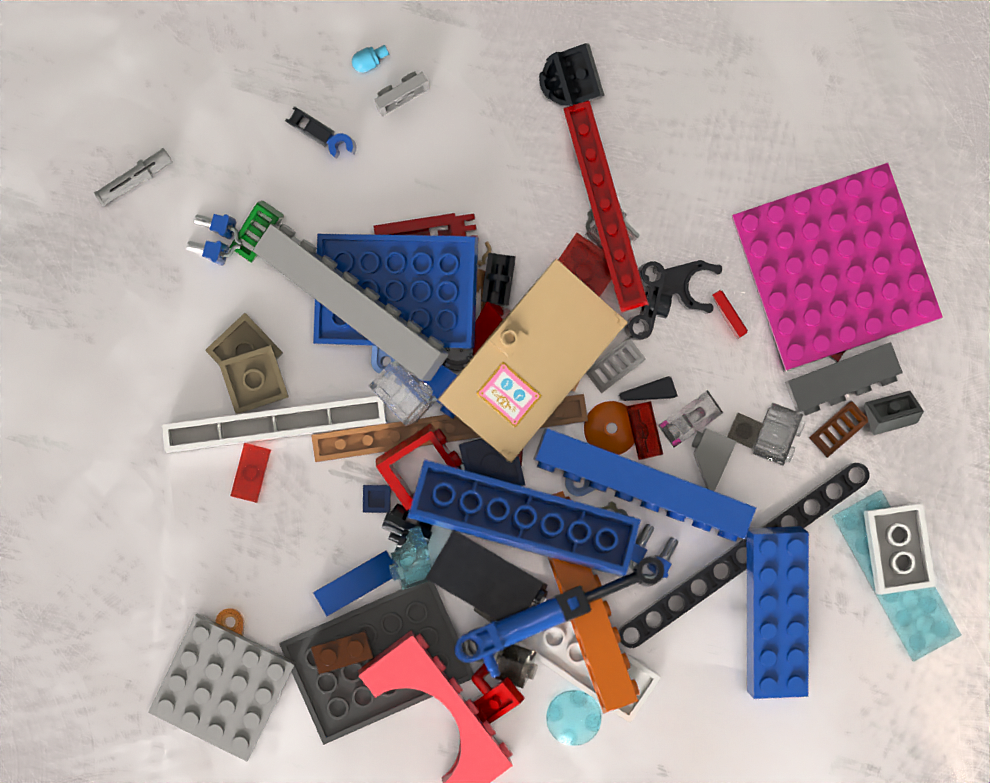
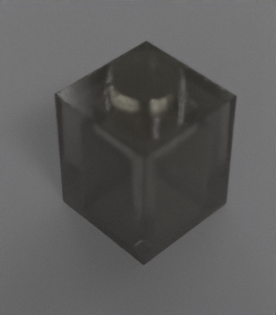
(516, 664)

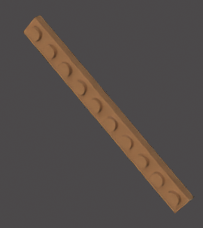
(386, 436)

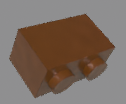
(342, 652)

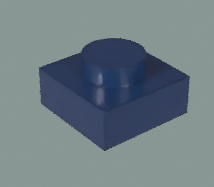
(376, 499)

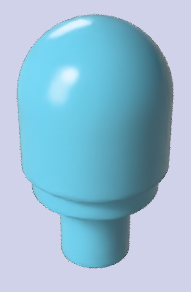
(368, 58)

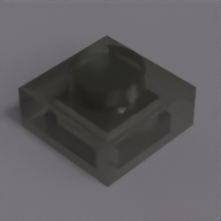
(744, 430)

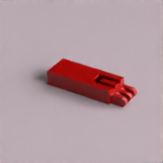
(422, 226)

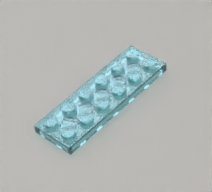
(915, 614)

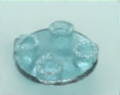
(573, 717)

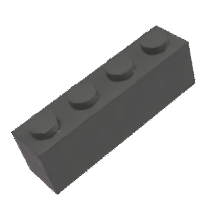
(843, 378)

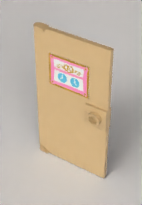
(532, 360)

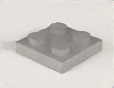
(392, 98)

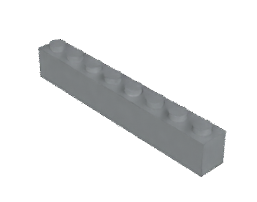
(351, 302)

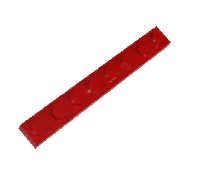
(605, 206)

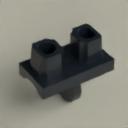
(498, 279)
(398, 526)

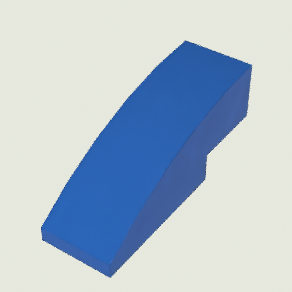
(354, 583)

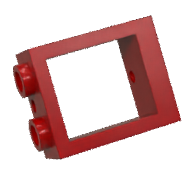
(385, 462)

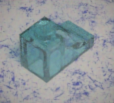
(411, 561)

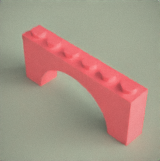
(411, 666)

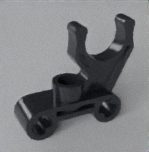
(660, 293)

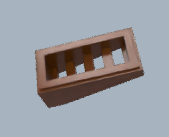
(856, 412)

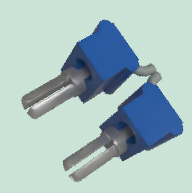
(217, 251)
(639, 552)

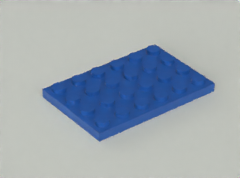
(418, 274)

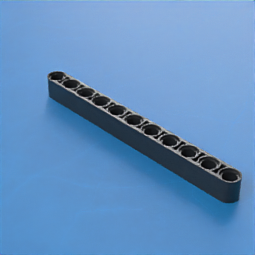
(729, 558)

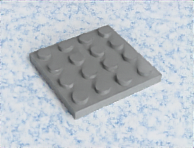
(221, 687)

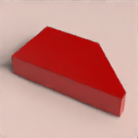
(730, 314)

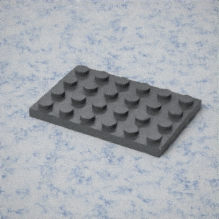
(339, 698)

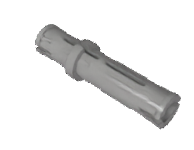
(160, 159)

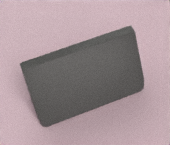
(893, 412)

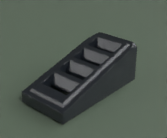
(658, 389)

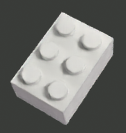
(899, 548)

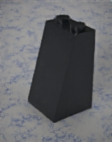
(485, 578)

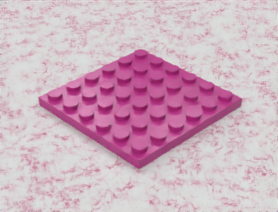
(836, 266)

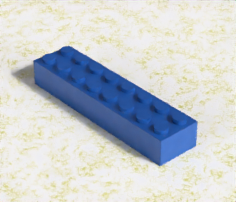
(644, 483)
(524, 518)

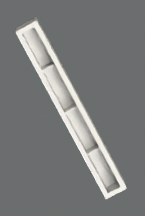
(273, 424)

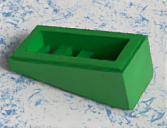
(269, 211)

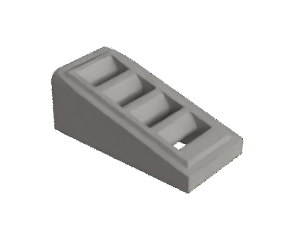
(634, 351)

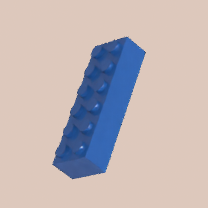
(778, 612)

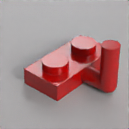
(496, 700)

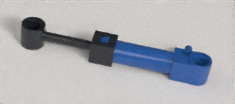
(546, 615)

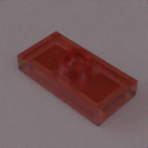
(644, 430)
(250, 472)

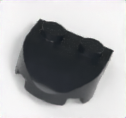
(571, 77)

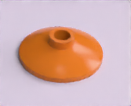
(596, 431)

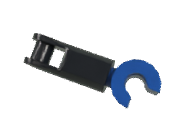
(321, 133)

